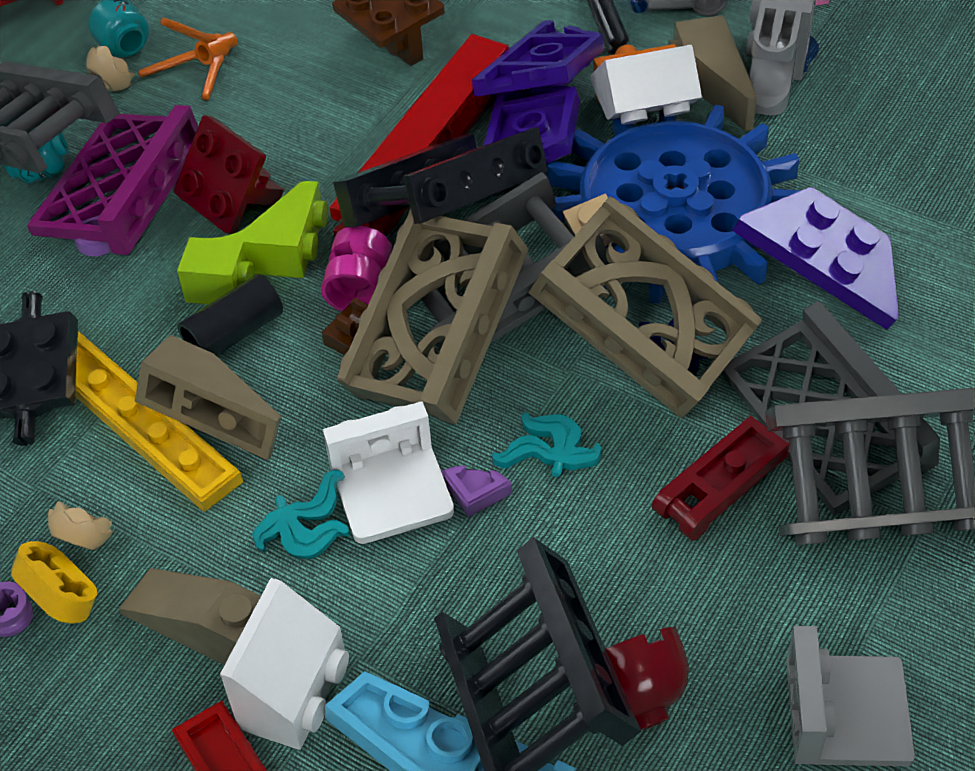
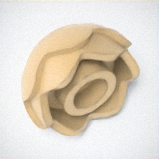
(111, 69)
(78, 526)

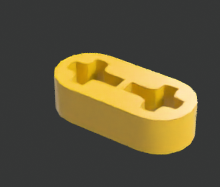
(54, 582)

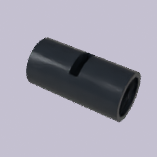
(232, 316)

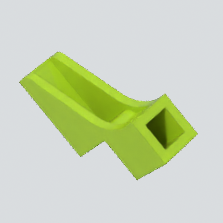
(272, 245)

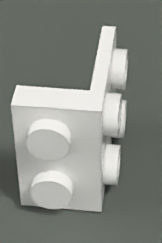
(388, 473)

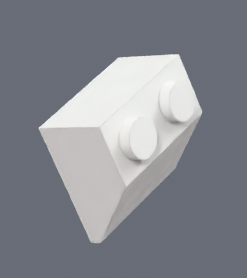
(647, 83)
(284, 667)

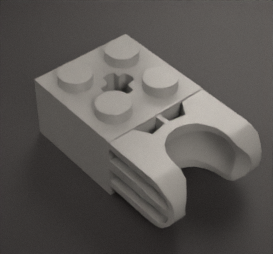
(778, 49)

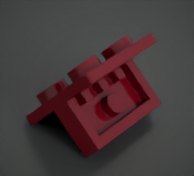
(224, 176)

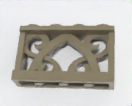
(648, 260)
(409, 278)

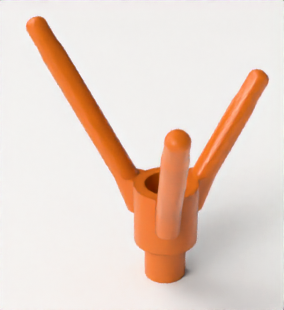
(209, 50)

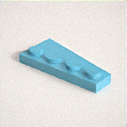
(404, 731)

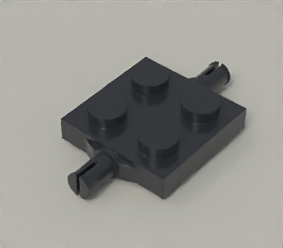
(36, 365)

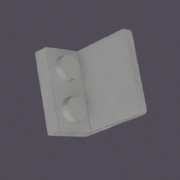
(846, 706)

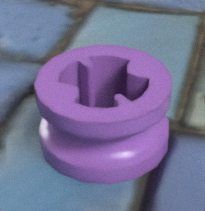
(17, 618)

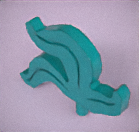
(566, 440)
(295, 538)

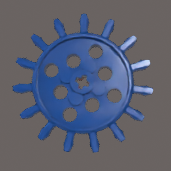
(681, 182)

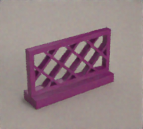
(140, 186)

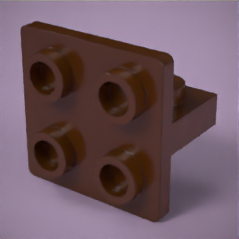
(391, 23)

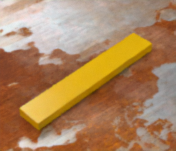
(161, 440)

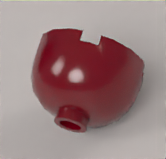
(651, 674)

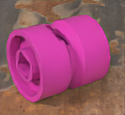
(354, 266)

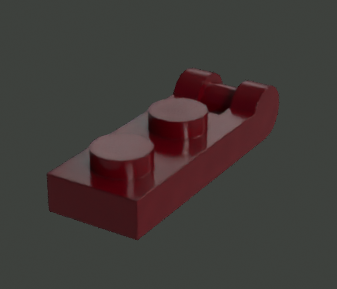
(720, 477)

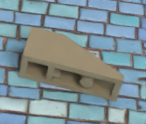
(719, 67)
(207, 396)
(192, 610)

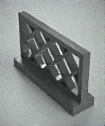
(857, 376)

